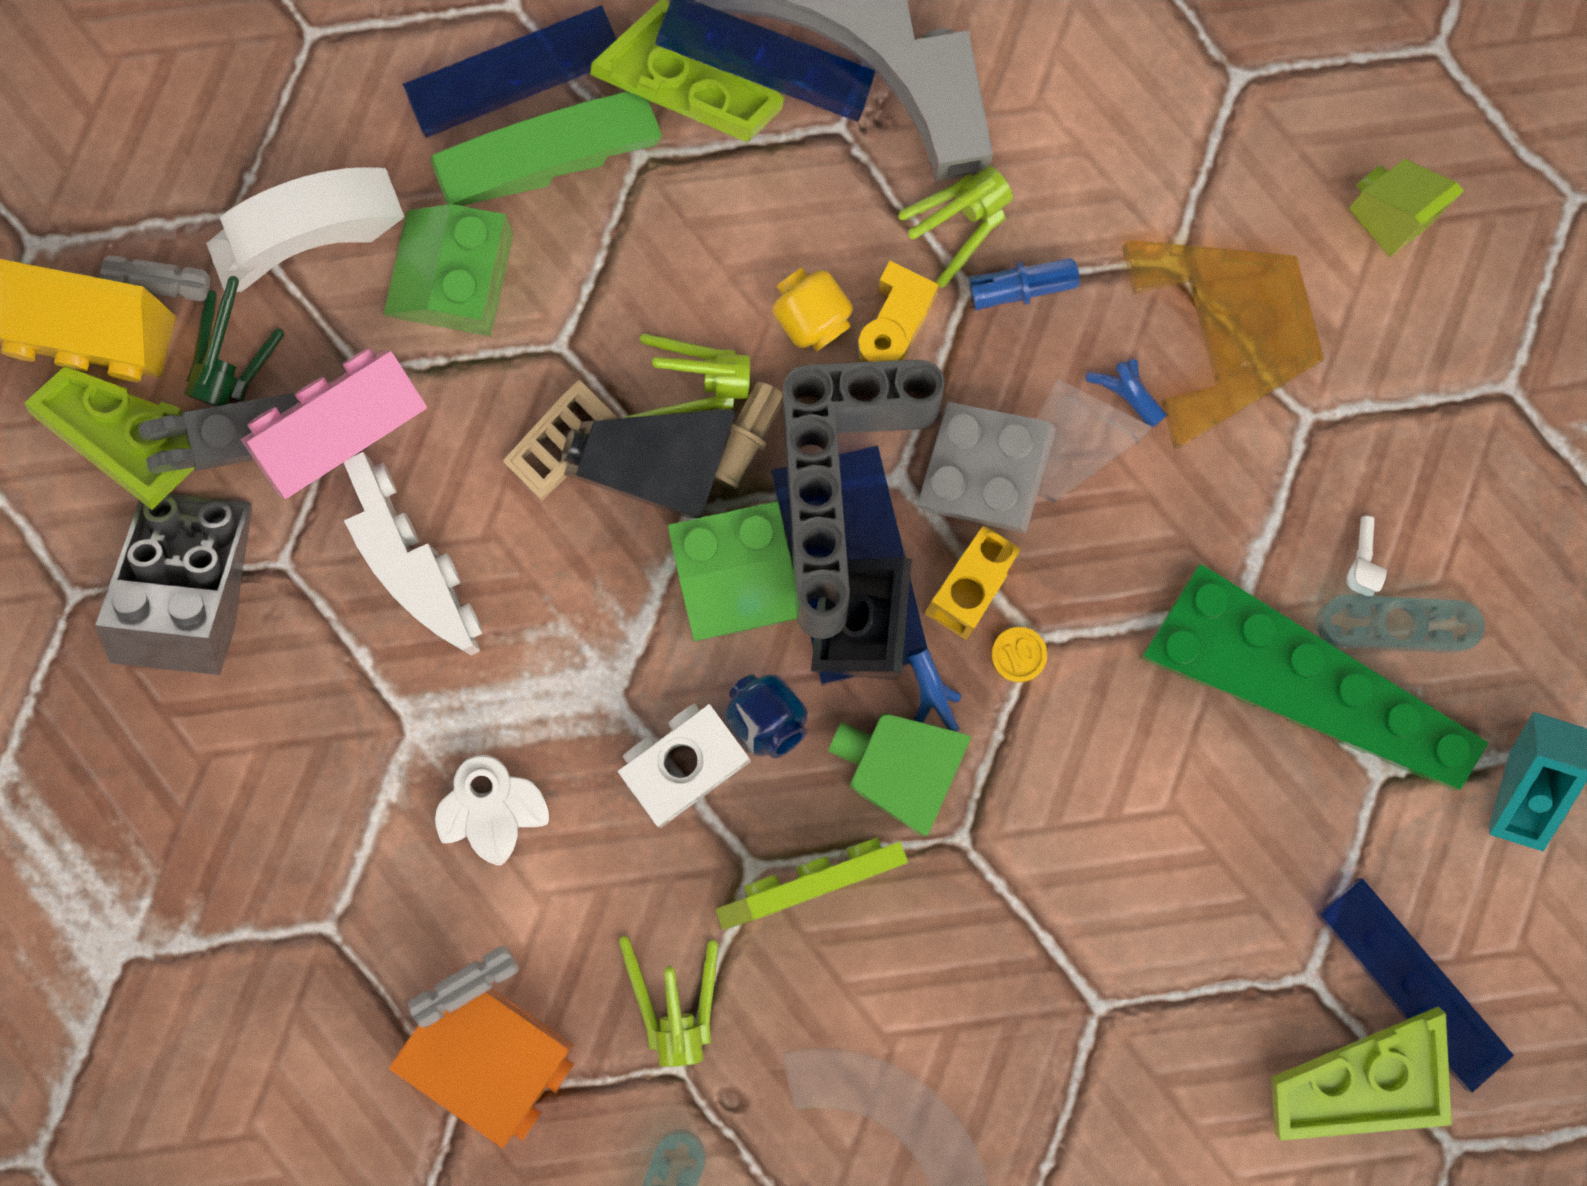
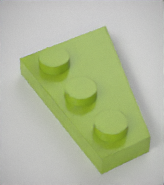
(684, 83)
(103, 427)
(814, 880)
(1370, 1085)

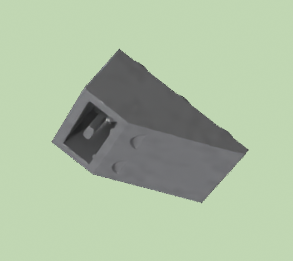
(177, 585)

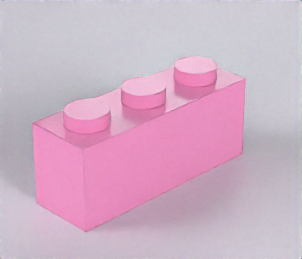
(332, 421)

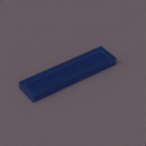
(766, 57)
(509, 72)
(1413, 980)

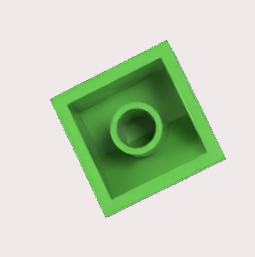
(450, 268)
(734, 571)

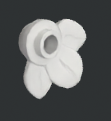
(491, 817)

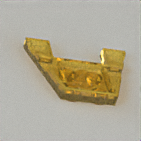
(1250, 320)

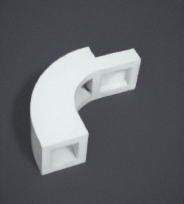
(301, 216)

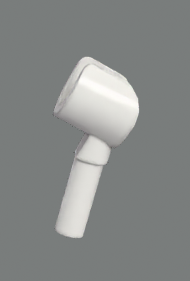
(1363, 575)

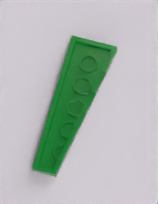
(1272, 663)

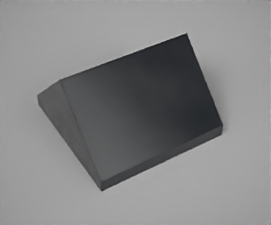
(874, 625)

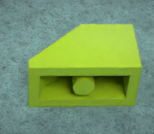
(1402, 202)

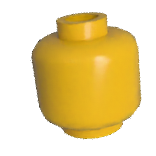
(812, 308)

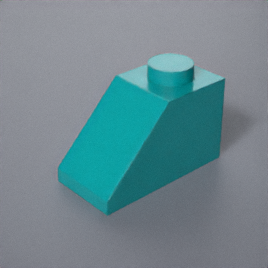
(1540, 781)

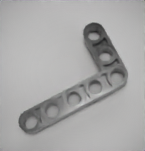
(820, 473)

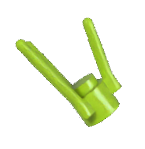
(977, 198)
(723, 370)
(678, 1038)

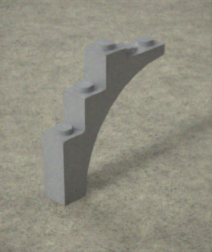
(928, 75)

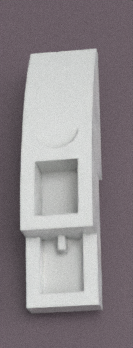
(413, 577)

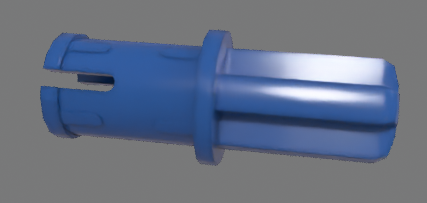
(1023, 283)

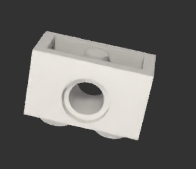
(667, 795)

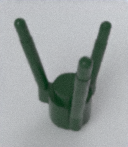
(211, 378)

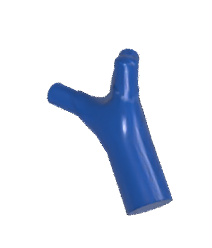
(1132, 390)
(933, 690)

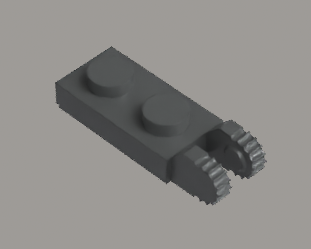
(210, 433)

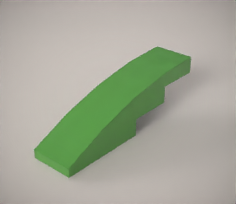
(545, 147)

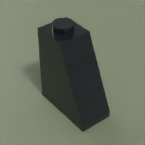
(652, 458)

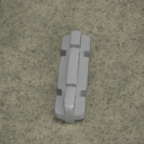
(158, 277)
(463, 986)

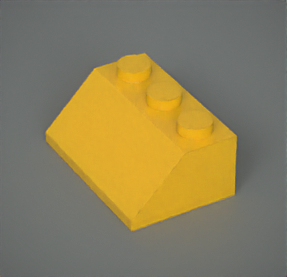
(82, 321)

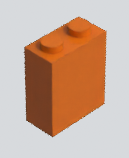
(487, 1065)

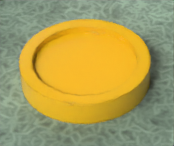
(1019, 654)

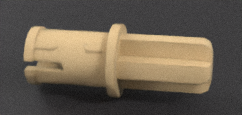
(748, 434)

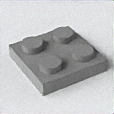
(987, 467)

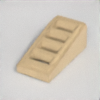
(547, 426)

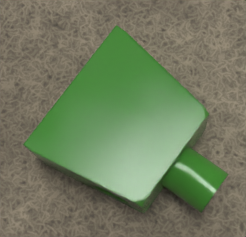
(902, 767)

